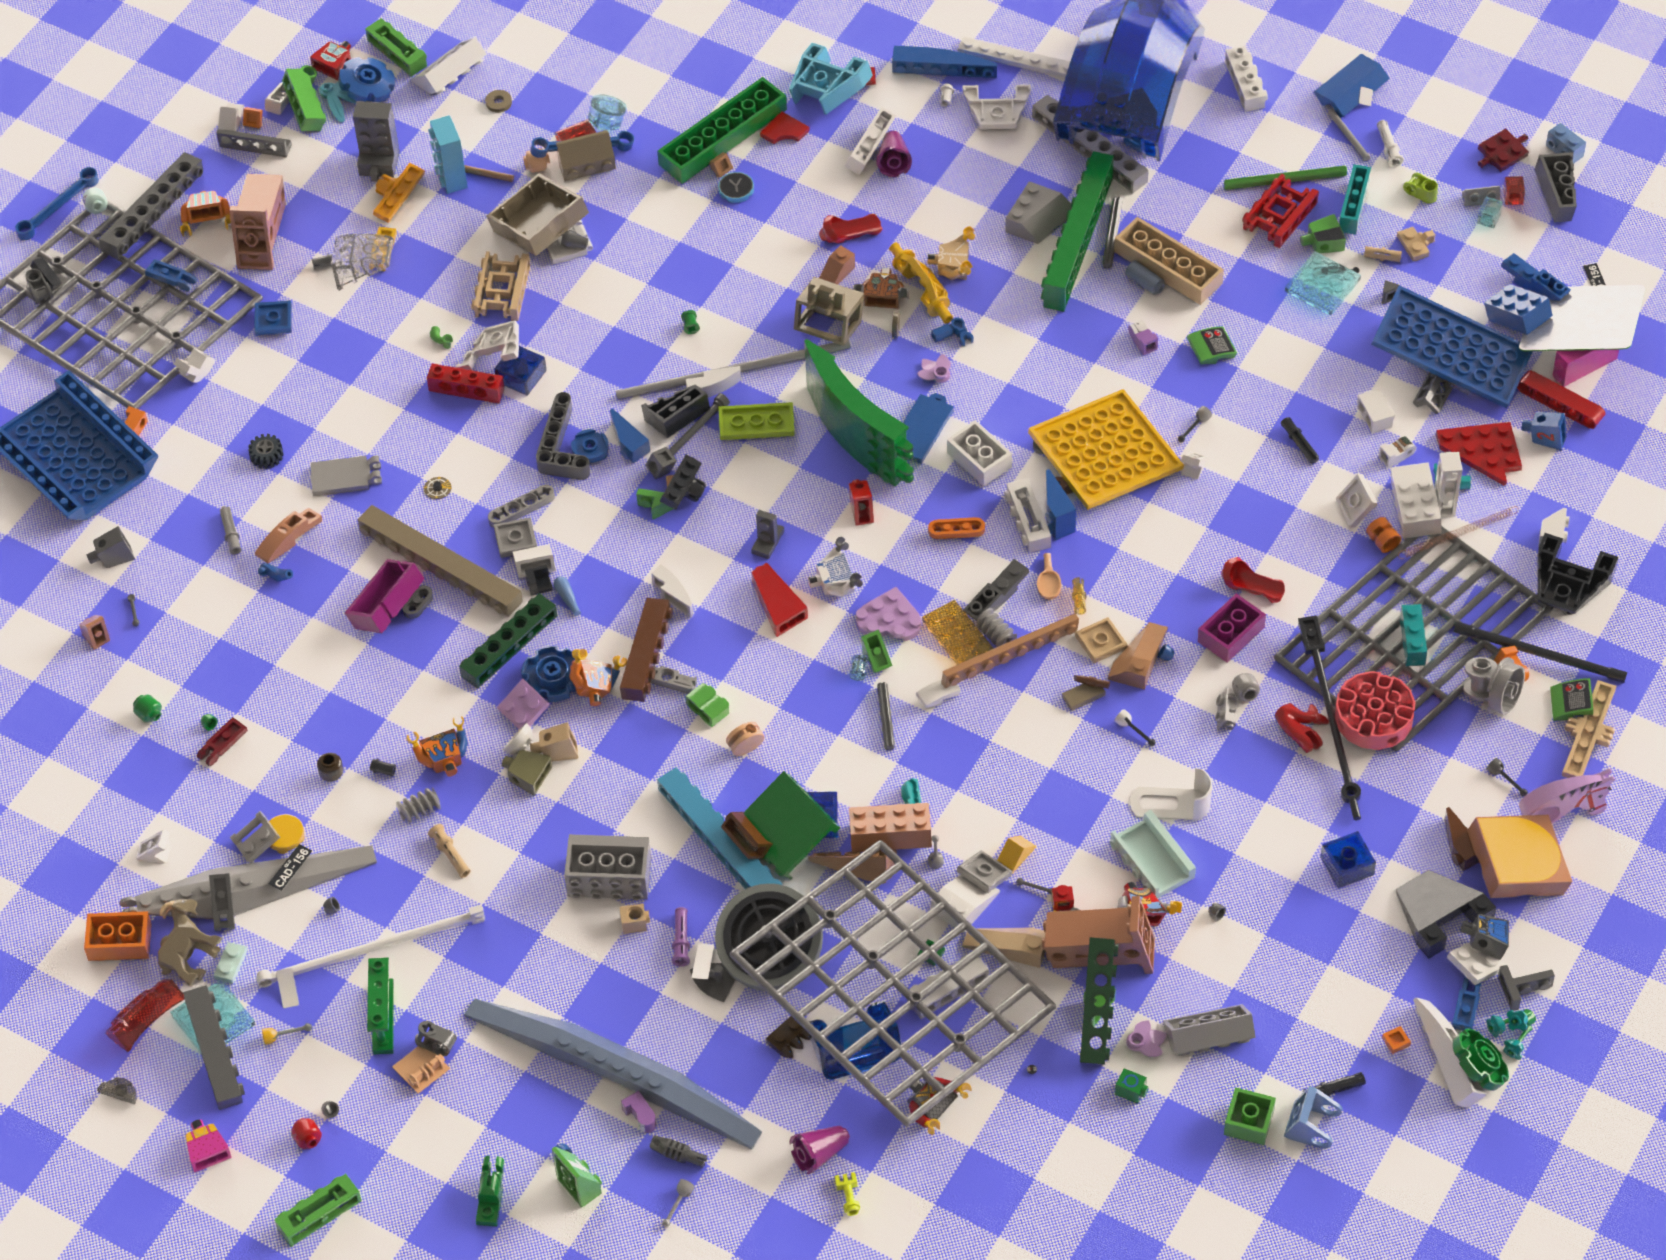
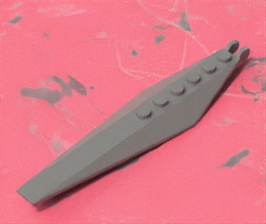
(251, 882)

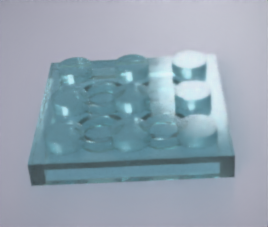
(1322, 283)
(233, 1014)

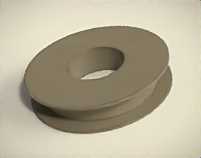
(498, 107)
(896, 323)

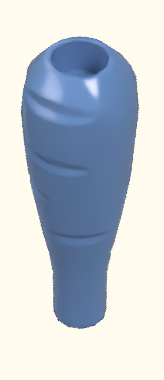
(565, 591)

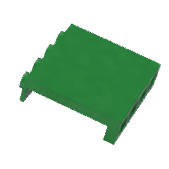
(789, 821)

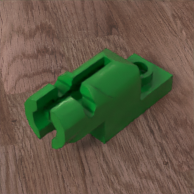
(490, 1192)

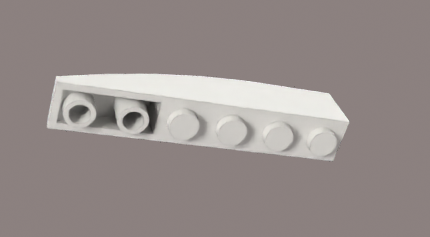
(1441, 1035)

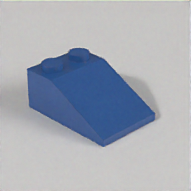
(1059, 509)

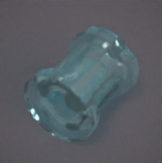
(859, 664)

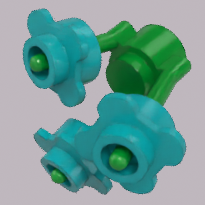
(1516, 1020)

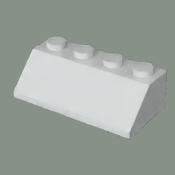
(450, 66)

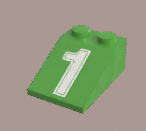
(576, 1177)

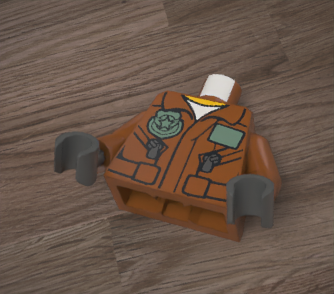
(882, 290)

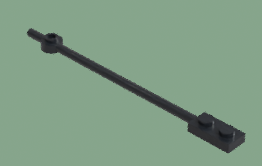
(1314, 644)

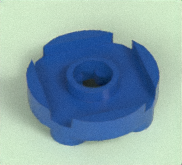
(590, 436)

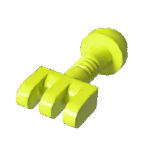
(851, 1206)

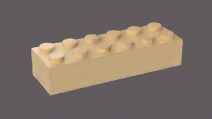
(1170, 260)

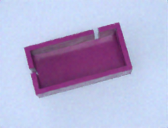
(384, 596)

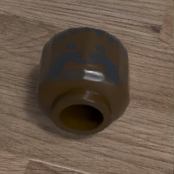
(330, 767)

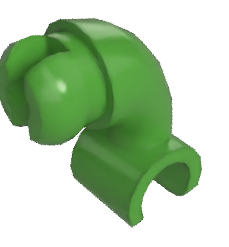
(445, 340)

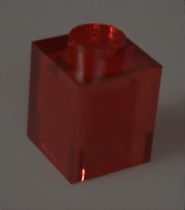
(1514, 190)

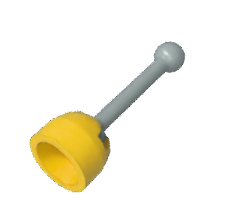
(270, 1034)

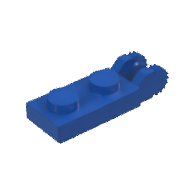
(170, 275)
(1466, 1007)

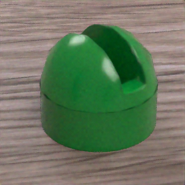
(209, 722)

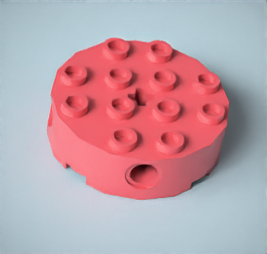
(1374, 710)

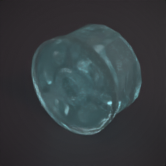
(606, 112)

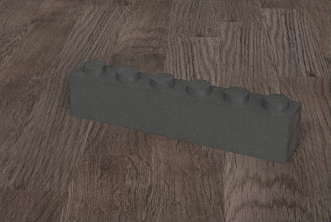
(213, 1047)

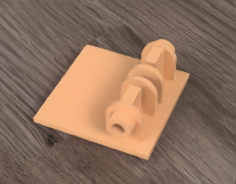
(421, 1068)

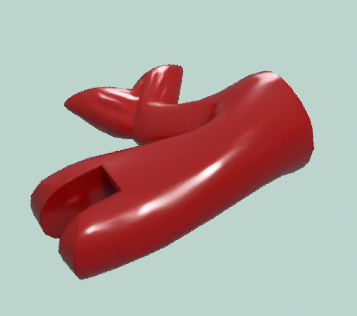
(1289, 719)

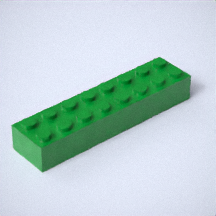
(722, 130)

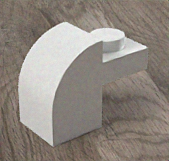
(196, 366)

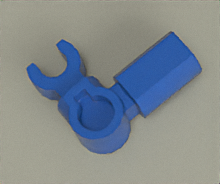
(956, 327)

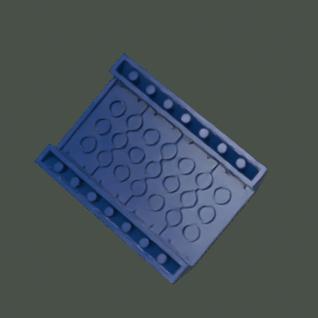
(76, 450)

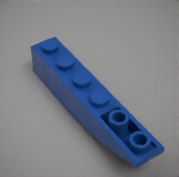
(940, 62)

